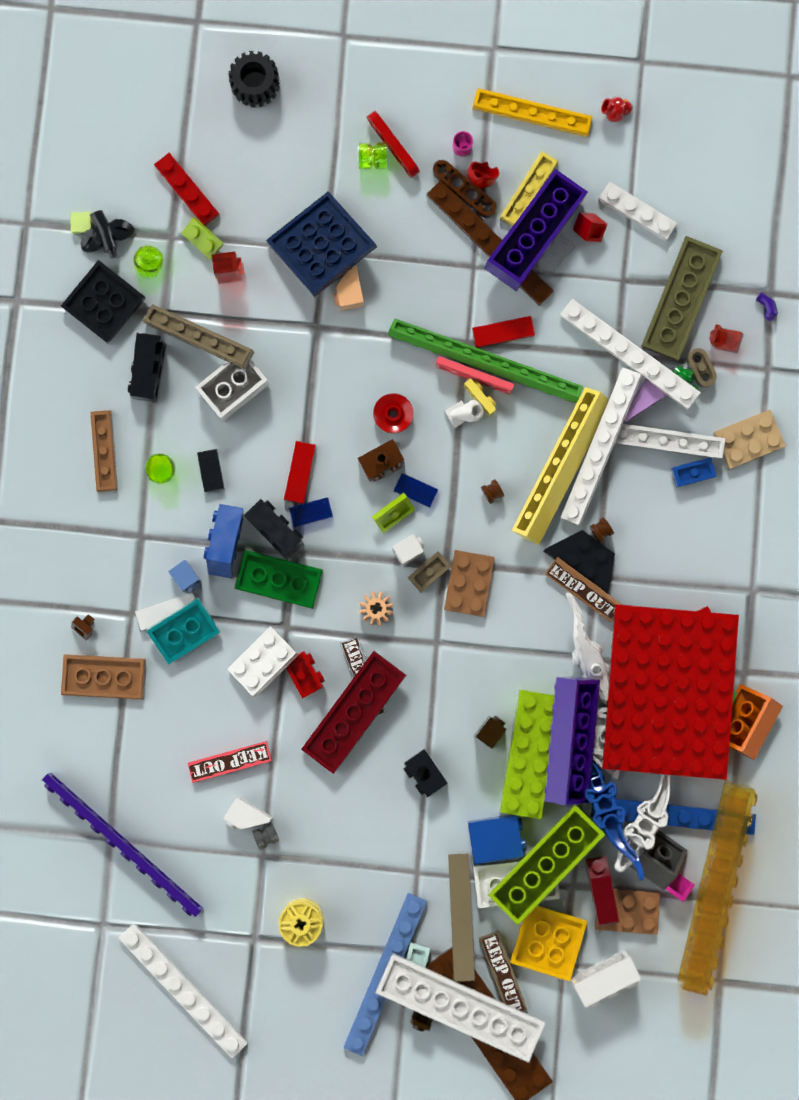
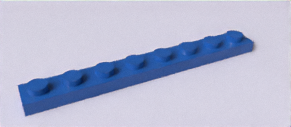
(679, 815)

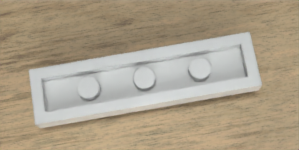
(637, 211)

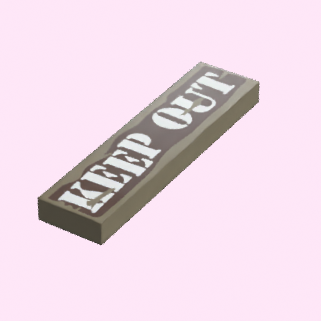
(502, 971)

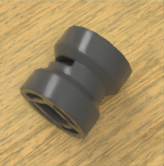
(265, 836)

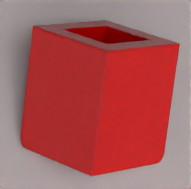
(590, 227)

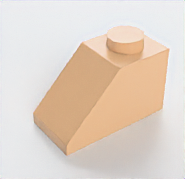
(349, 291)

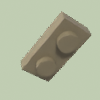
(429, 572)

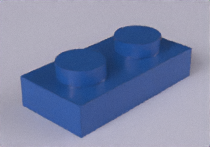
(693, 472)

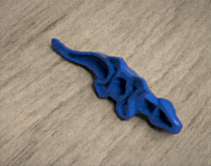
(609, 815)

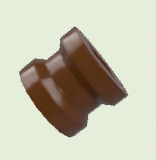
(492, 491)
(601, 529)

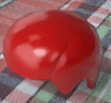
(482, 175)

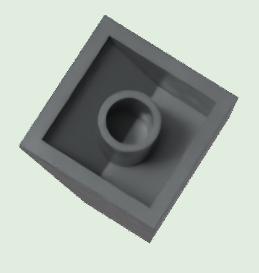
(662, 860)

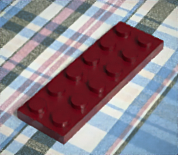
(353, 712)

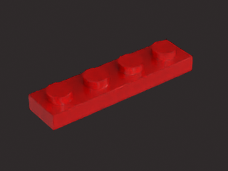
(186, 189)

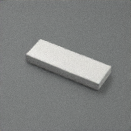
(151, 615)

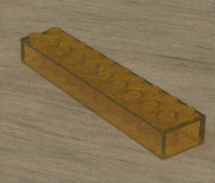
(716, 887)

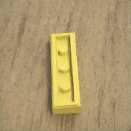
(529, 187)

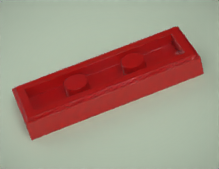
(503, 332)
(299, 472)

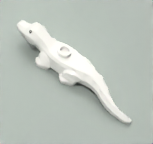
(587, 652)
(650, 818)

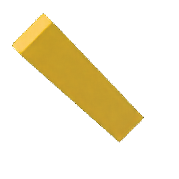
(532, 112)

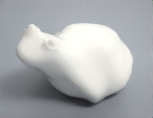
(469, 412)

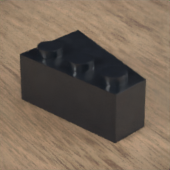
(147, 367)
(274, 528)

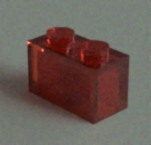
(227, 267)

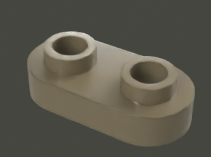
(704, 367)

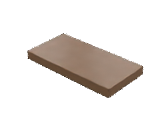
(103, 676)

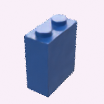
(496, 838)

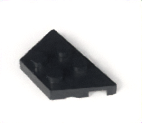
(586, 557)

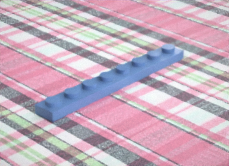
(372, 1002)

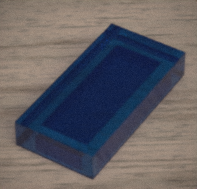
(415, 490)
(311, 512)

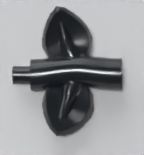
(105, 234)

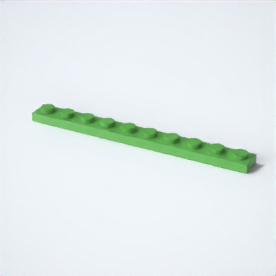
(485, 360)

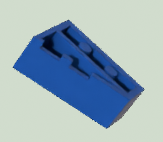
(223, 540)

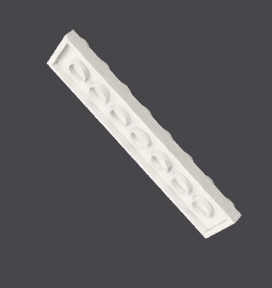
(460, 1007)

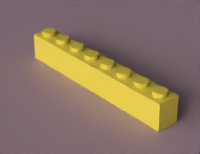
(561, 466)

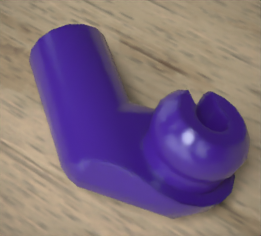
(770, 305)

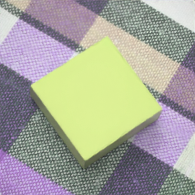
(80, 222)

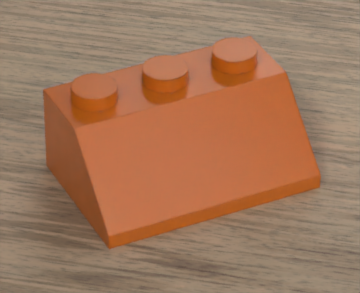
(751, 720)

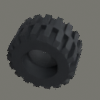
(254, 63)

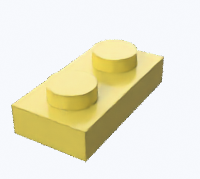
(475, 391)

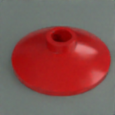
(390, 403)

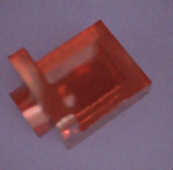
(725, 339)

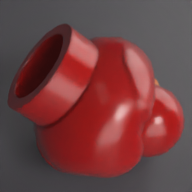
(615, 108)

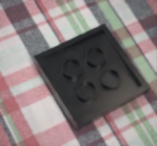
(103, 301)

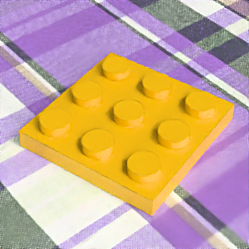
(549, 942)

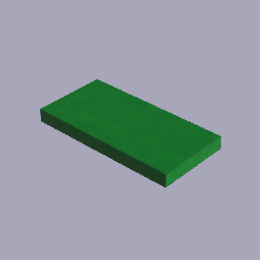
(278, 579)

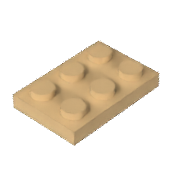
(750, 439)

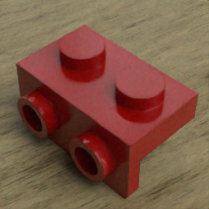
(304, 675)

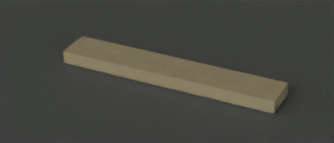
(198, 336)
(461, 917)

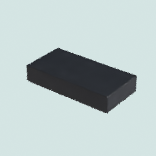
(210, 470)

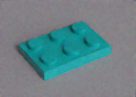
(183, 631)

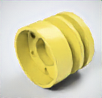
(307, 911)

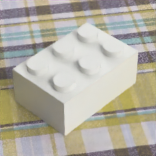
(231, 388)
(605, 979)

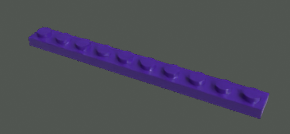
(114, 839)

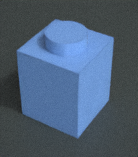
(185, 576)

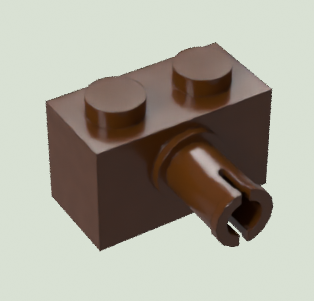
(381, 460)

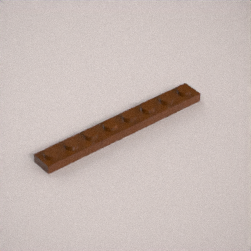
(482, 235)

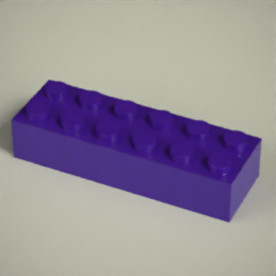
(535, 230)
(572, 740)

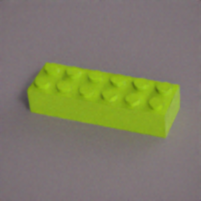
(528, 756)
(546, 864)

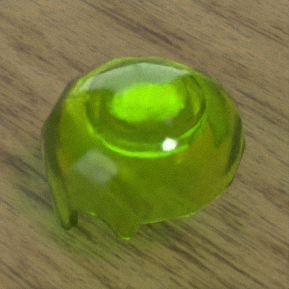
(148, 261)
(160, 468)

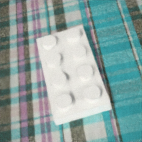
(490, 875)

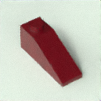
(602, 890)

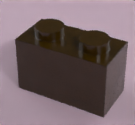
(491, 731)

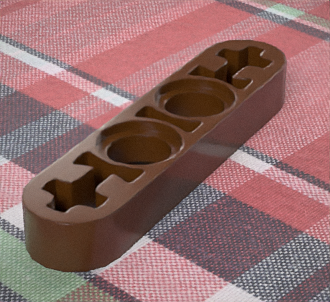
(464, 188)

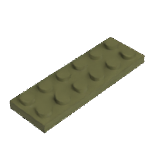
(681, 298)

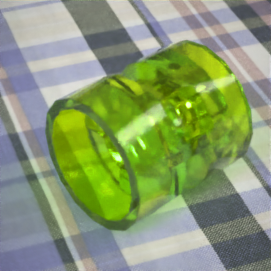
(373, 156)

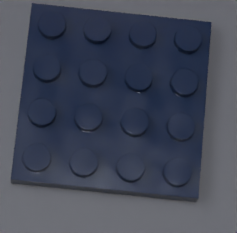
(321, 244)

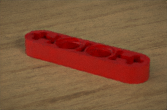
(393, 144)

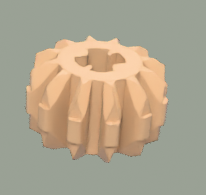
(372, 602)

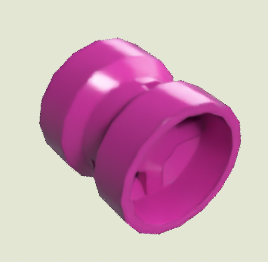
(463, 139)

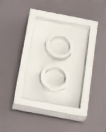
(262, 662)

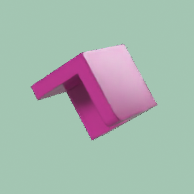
(680, 887)

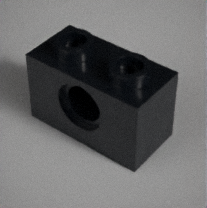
(435, 780)

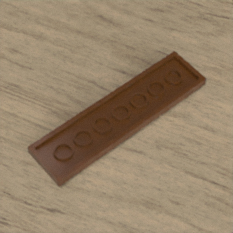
(520, 1077)

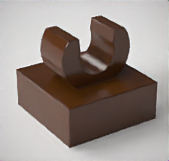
(83, 627)

